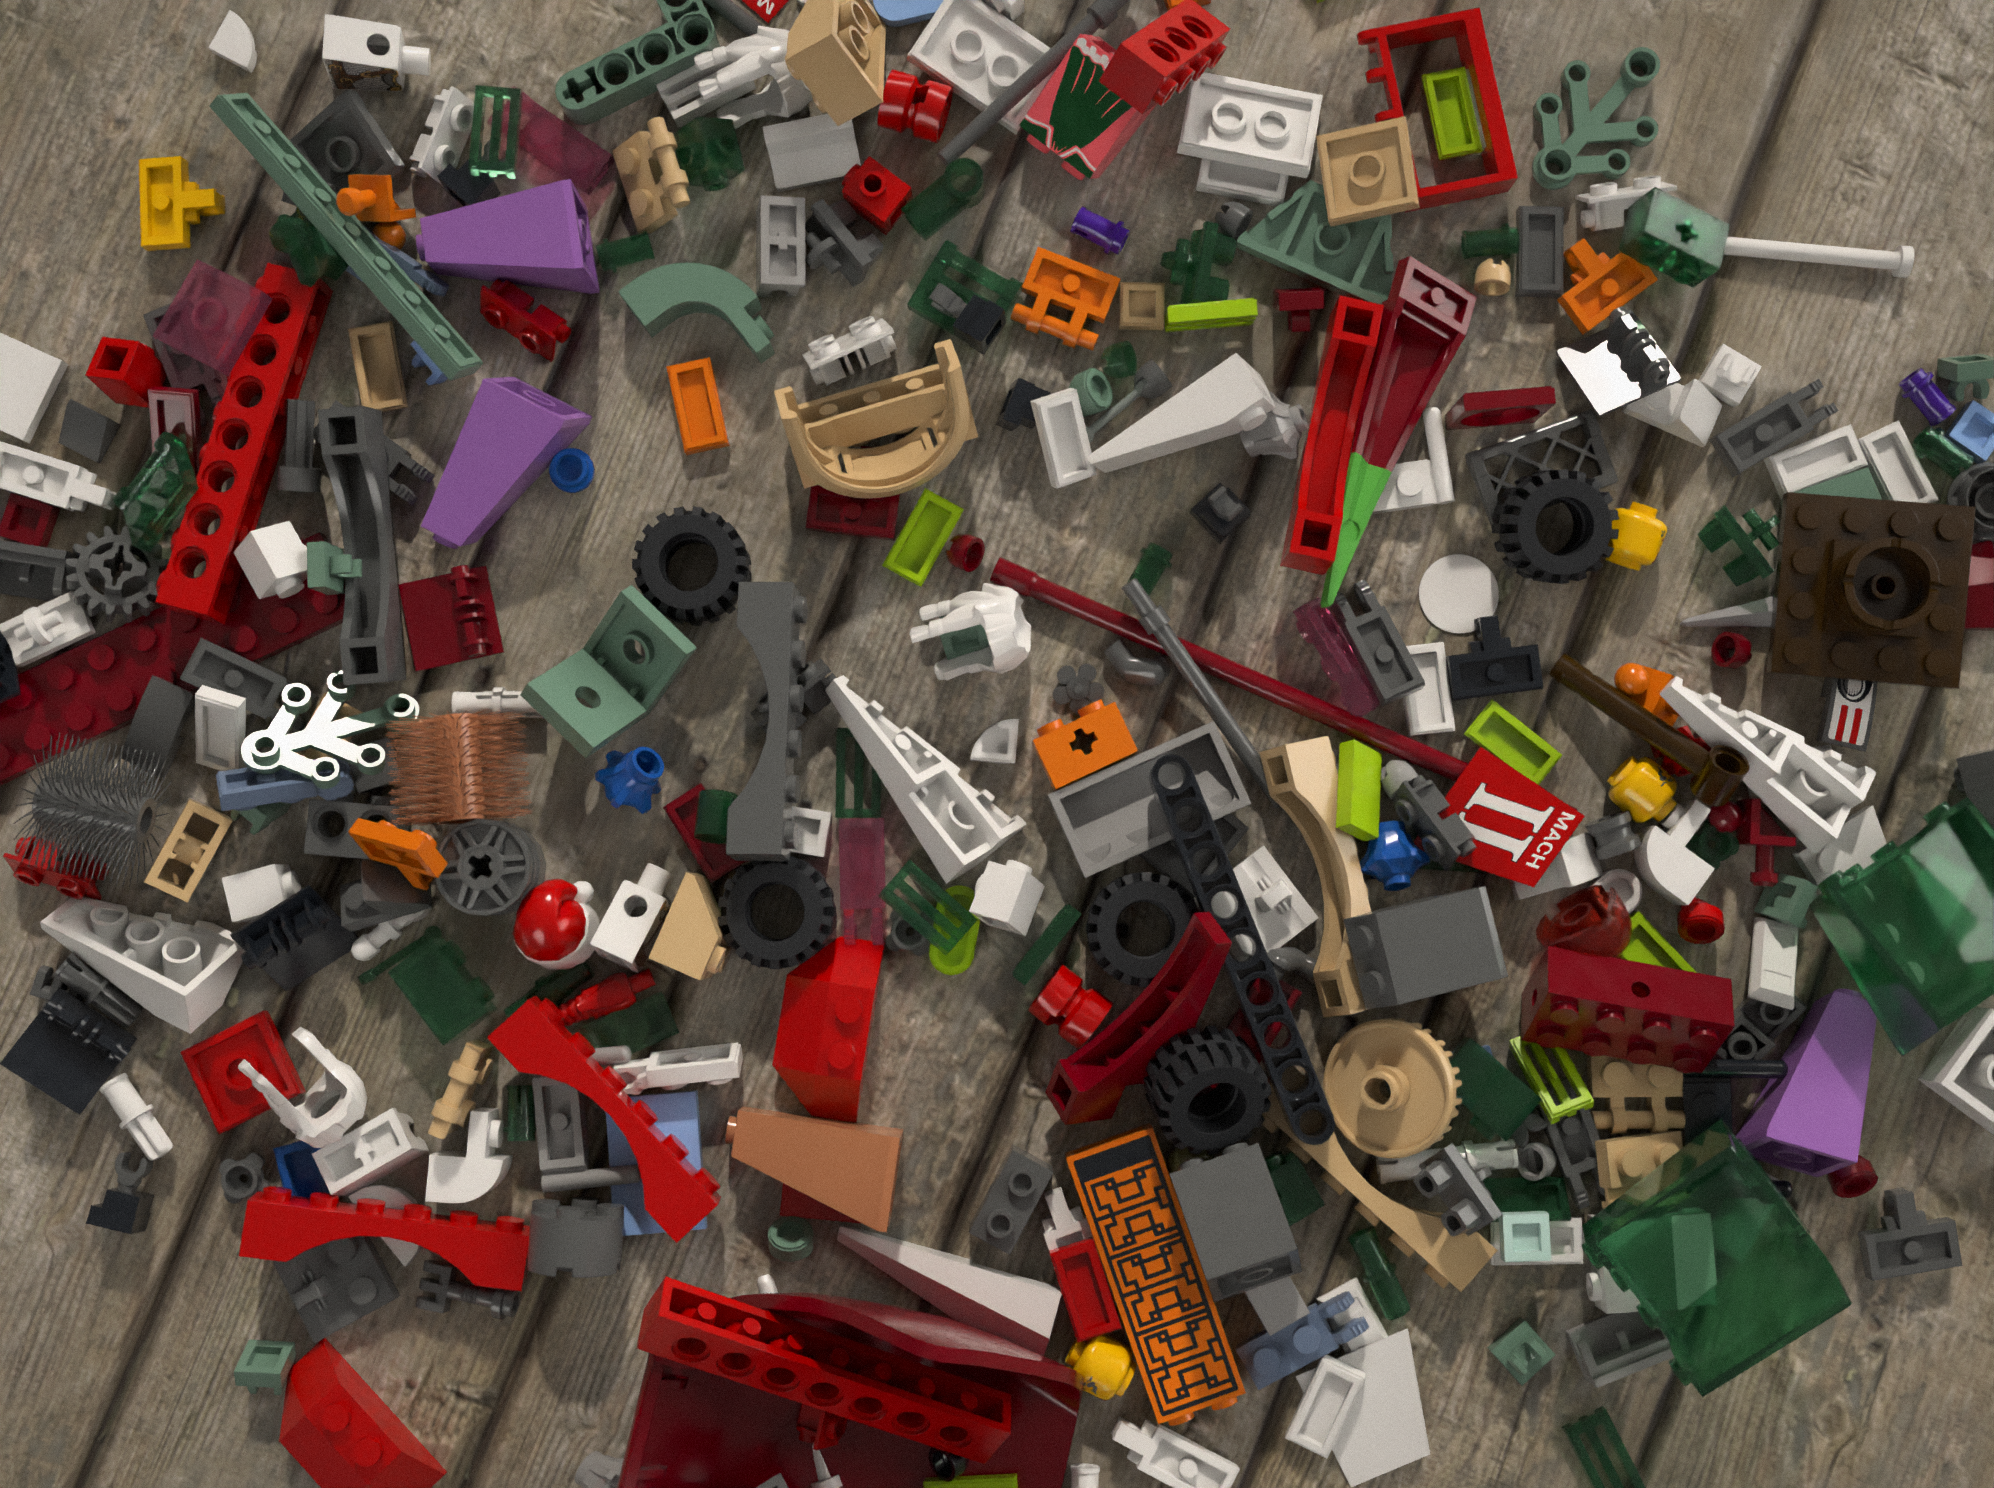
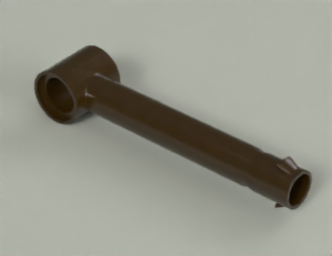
(1714, 772)

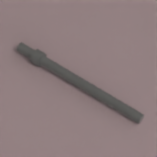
(1098, 16)
(1155, 621)

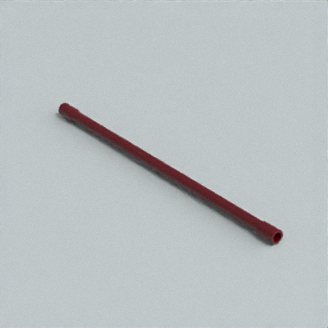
(1032, 585)

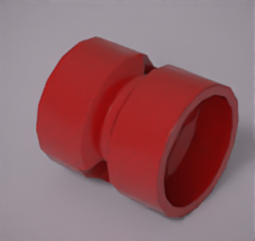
(915, 106)
(1070, 1007)

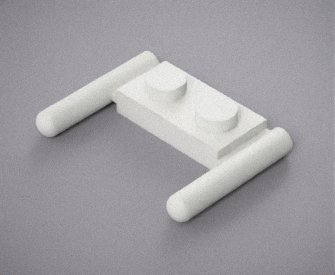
(1421, 481)

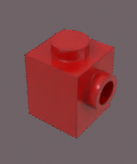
(876, 194)
(125, 371)

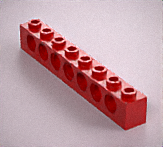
(253, 464)
(824, 1370)

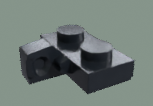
(1493, 665)

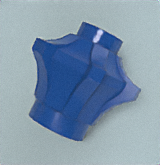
(632, 777)
(1393, 857)

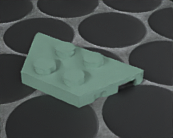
(1343, 258)

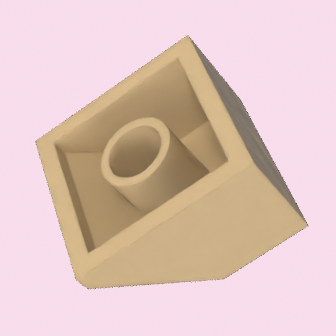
(691, 932)

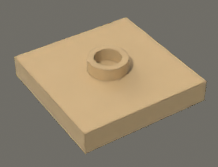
(1367, 171)

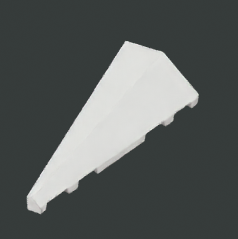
(1797, 782)
(942, 809)
(966, 1291)

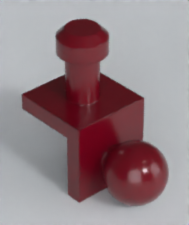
(1756, 829)

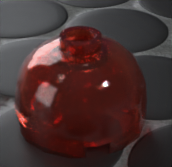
(1588, 924)

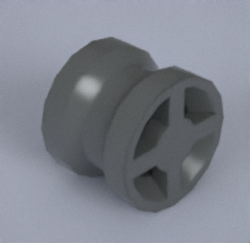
(1613, 834)

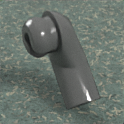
(1137, 670)
(1294, 961)

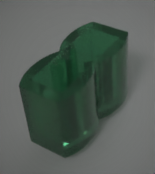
(1490, 1091)

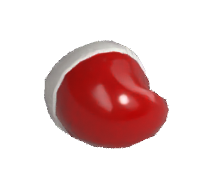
(556, 924)

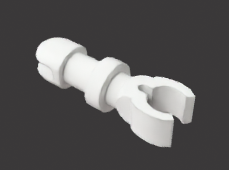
(369, 944)

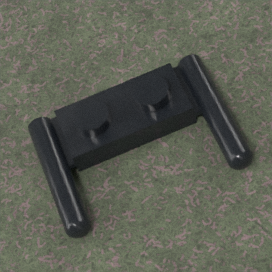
(1709, 1096)

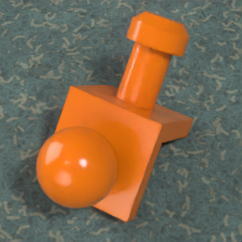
(372, 200)
(1644, 687)

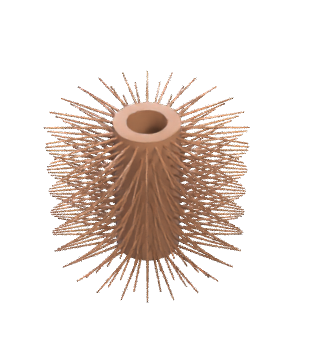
(458, 768)

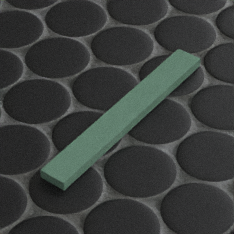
(347, 235)

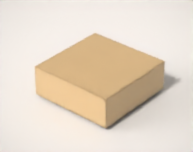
(1141, 306)

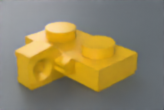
(172, 203)

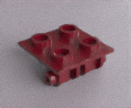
(451, 617)

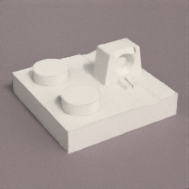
(1272, 900)

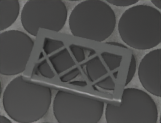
(1551, 433)

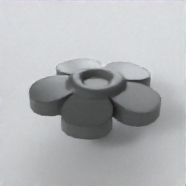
(1077, 687)

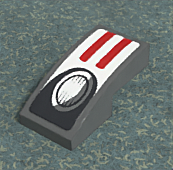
(1847, 713)

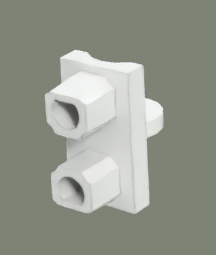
(46, 629)

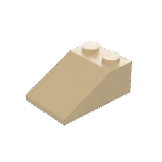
(839, 56)

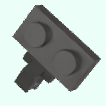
(1908, 1240)

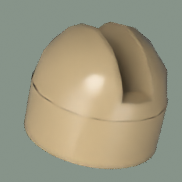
(1492, 278)

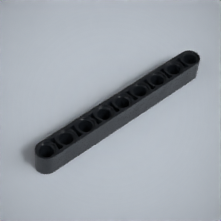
(1258, 965)

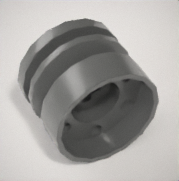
(515, 863)

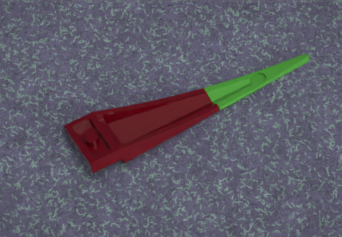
(1415, 344)

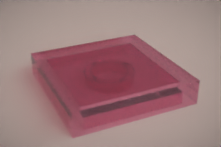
(212, 317)

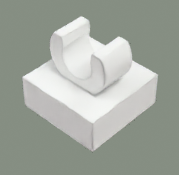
(1729, 375)

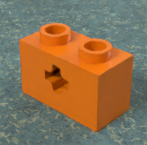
(1069, 766)

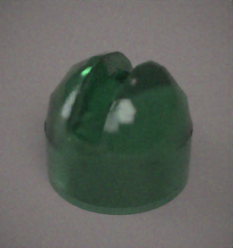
(1120, 360)

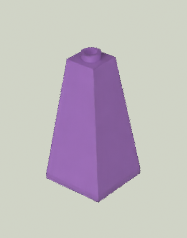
(521, 237)
(498, 457)
(1817, 1110)

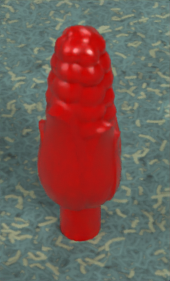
(606, 997)

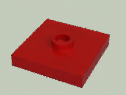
(228, 1091)

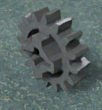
(99, 565)

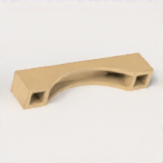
(1305, 785)
(1415, 1230)

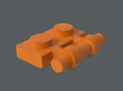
(1069, 286)

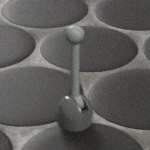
(1148, 383)

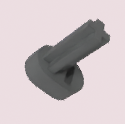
(298, 469)

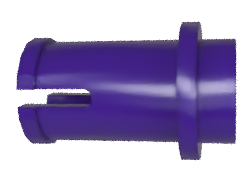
(1100, 231)
(1926, 396)

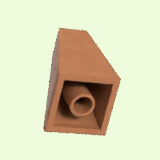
(824, 1158)

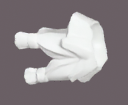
(754, 58)
(1000, 615)
(311, 1116)

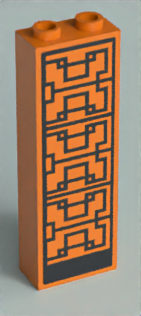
(1155, 1275)

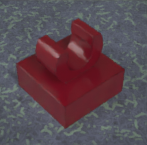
(1297, 304)

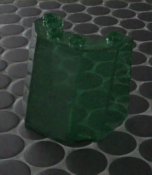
(1919, 924)
(1715, 1260)

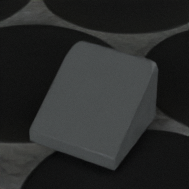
(87, 431)

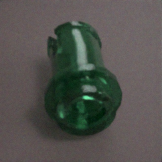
(1490, 242)
(624, 251)
(1941, 451)
(1151, 566)
(520, 1116)

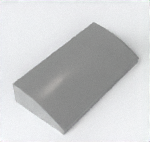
(1116, 810)

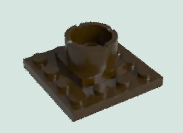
(1827, 599)

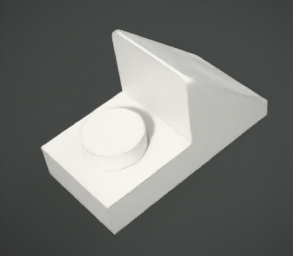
(1679, 410)
(1571, 867)

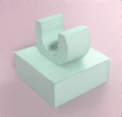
(1525, 1236)

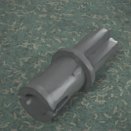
(98, 991)

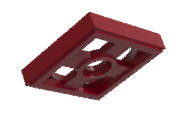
(1500, 408)

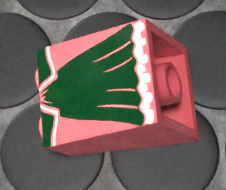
(1079, 114)

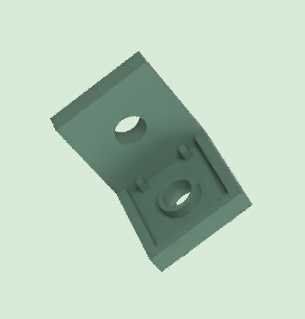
(612, 675)

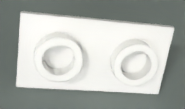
(451, 125)
(1608, 203)

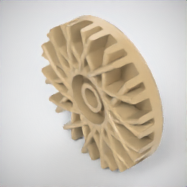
(1419, 1083)

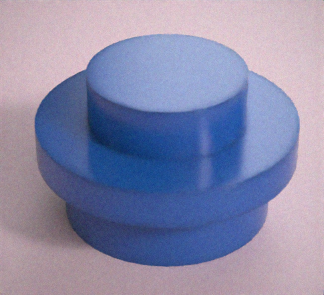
(571, 470)

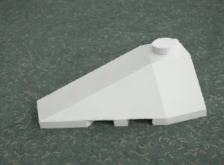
(1211, 408)
(160, 963)

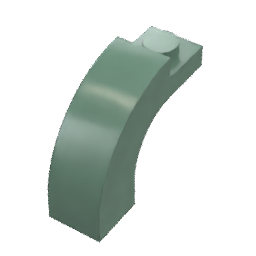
(691, 288)

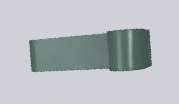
(633, 59)

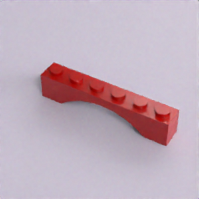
(1323, 468)
(672, 1187)
(483, 1250)

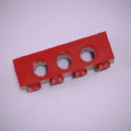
(1165, 56)

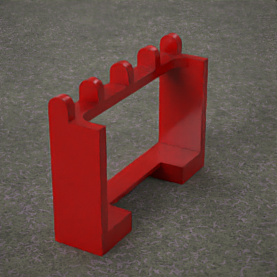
(1474, 55)

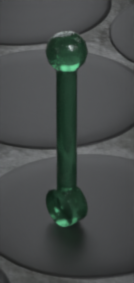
(371, 974)

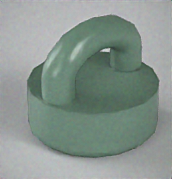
(1093, 391)
(790, 1239)

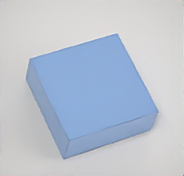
(1973, 431)

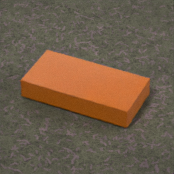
(698, 406)

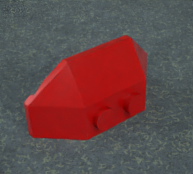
(829, 1027)
(346, 1431)

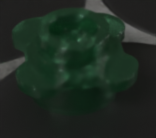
(1724, 845)

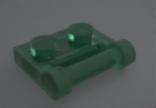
(948, 257)
(157, 492)

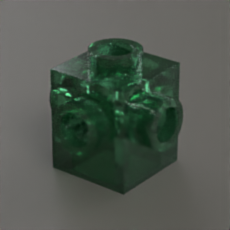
(709, 152)

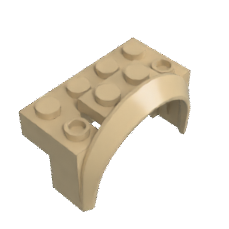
(919, 398)

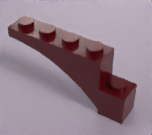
(1094, 1077)

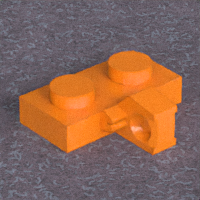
(1600, 284)
(410, 852)

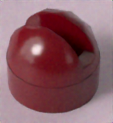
(966, 552)
(1731, 642)

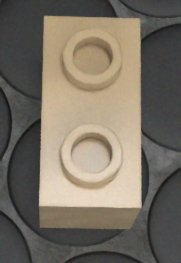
(188, 850)

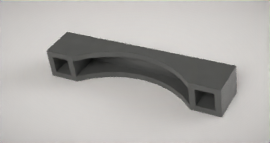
(358, 473)
(761, 815)

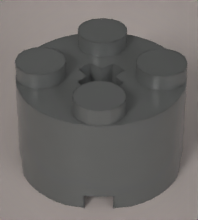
(575, 1237)

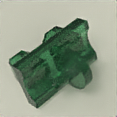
(307, 249)
(1204, 249)
(1750, 562)

